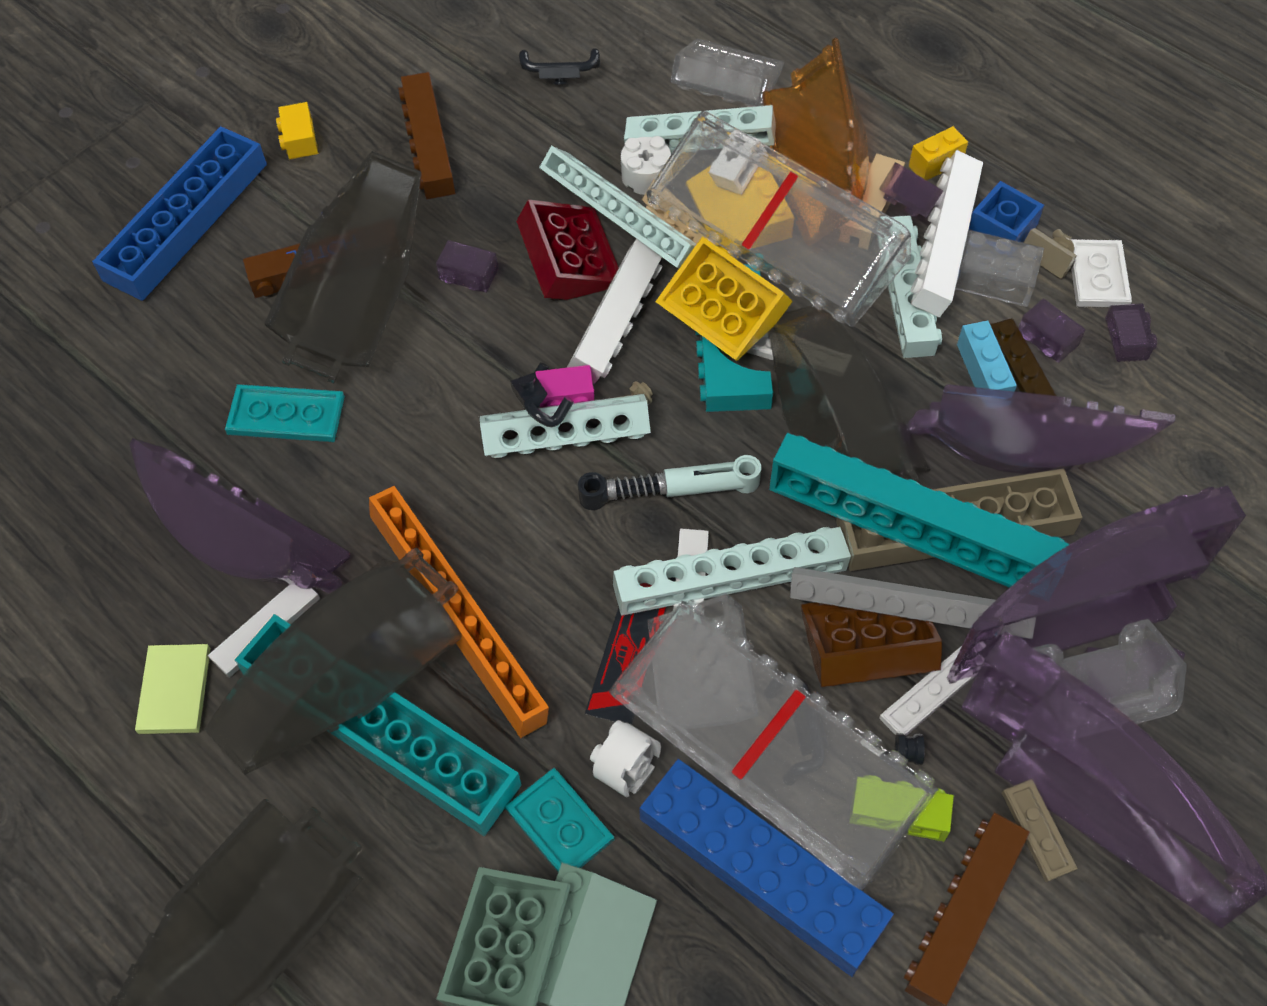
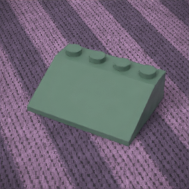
(503, 940)
(595, 942)

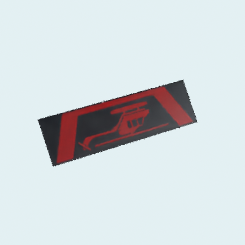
(625, 641)

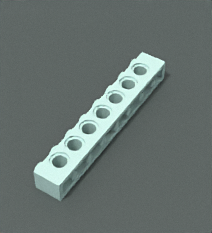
(618, 206)
(633, 598)

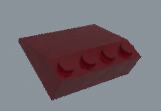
(566, 249)

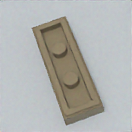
(1044, 838)

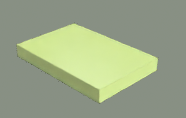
(173, 689)

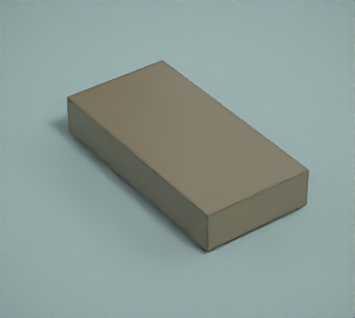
(1055, 256)

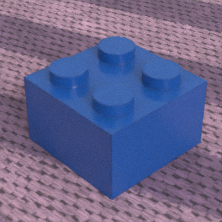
(1006, 214)

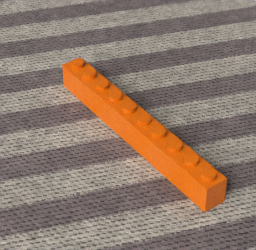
(478, 640)

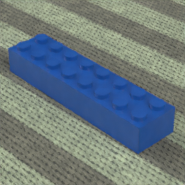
(180, 213)
(765, 867)

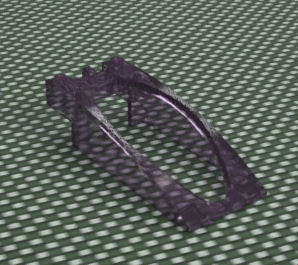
(1109, 577)
(1111, 779)

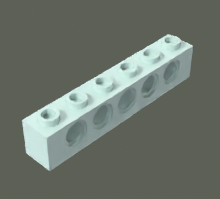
(754, 121)
(914, 326)
(604, 410)

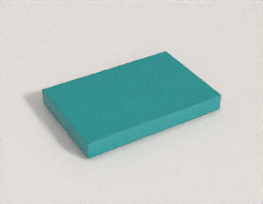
(559, 822)

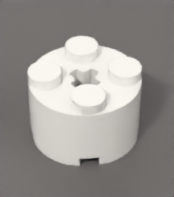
(642, 161)
(625, 758)

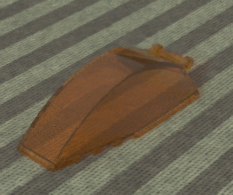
(822, 122)

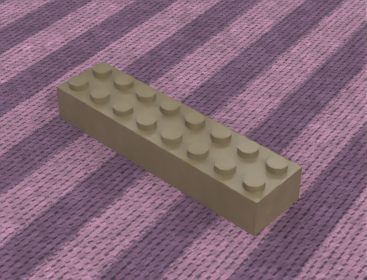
(1033, 499)

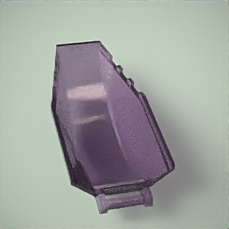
(1032, 430)
(231, 531)

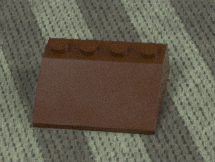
(868, 645)

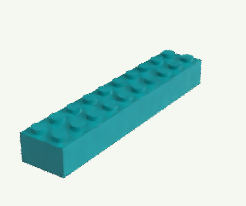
(909, 512)
(418, 751)

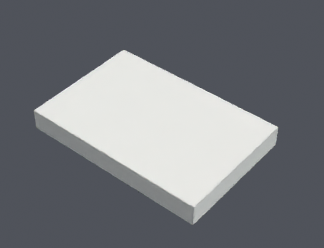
(1100, 273)

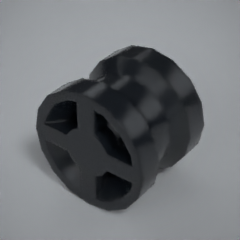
(911, 747)

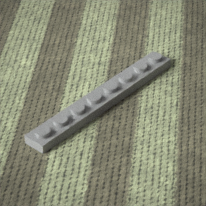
(896, 600)

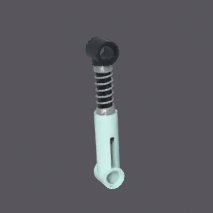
(673, 482)

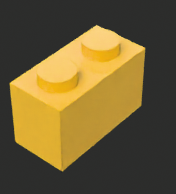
(297, 130)
(931, 153)

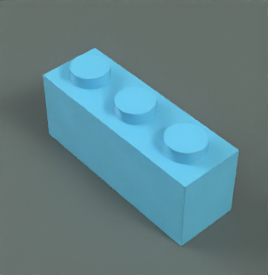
(984, 357)

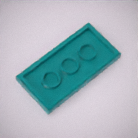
(285, 413)

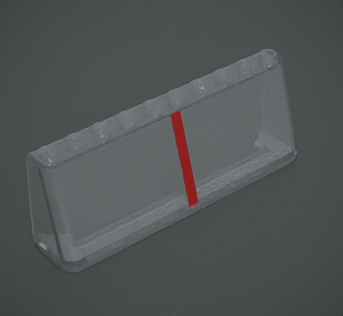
(781, 218)
(775, 743)

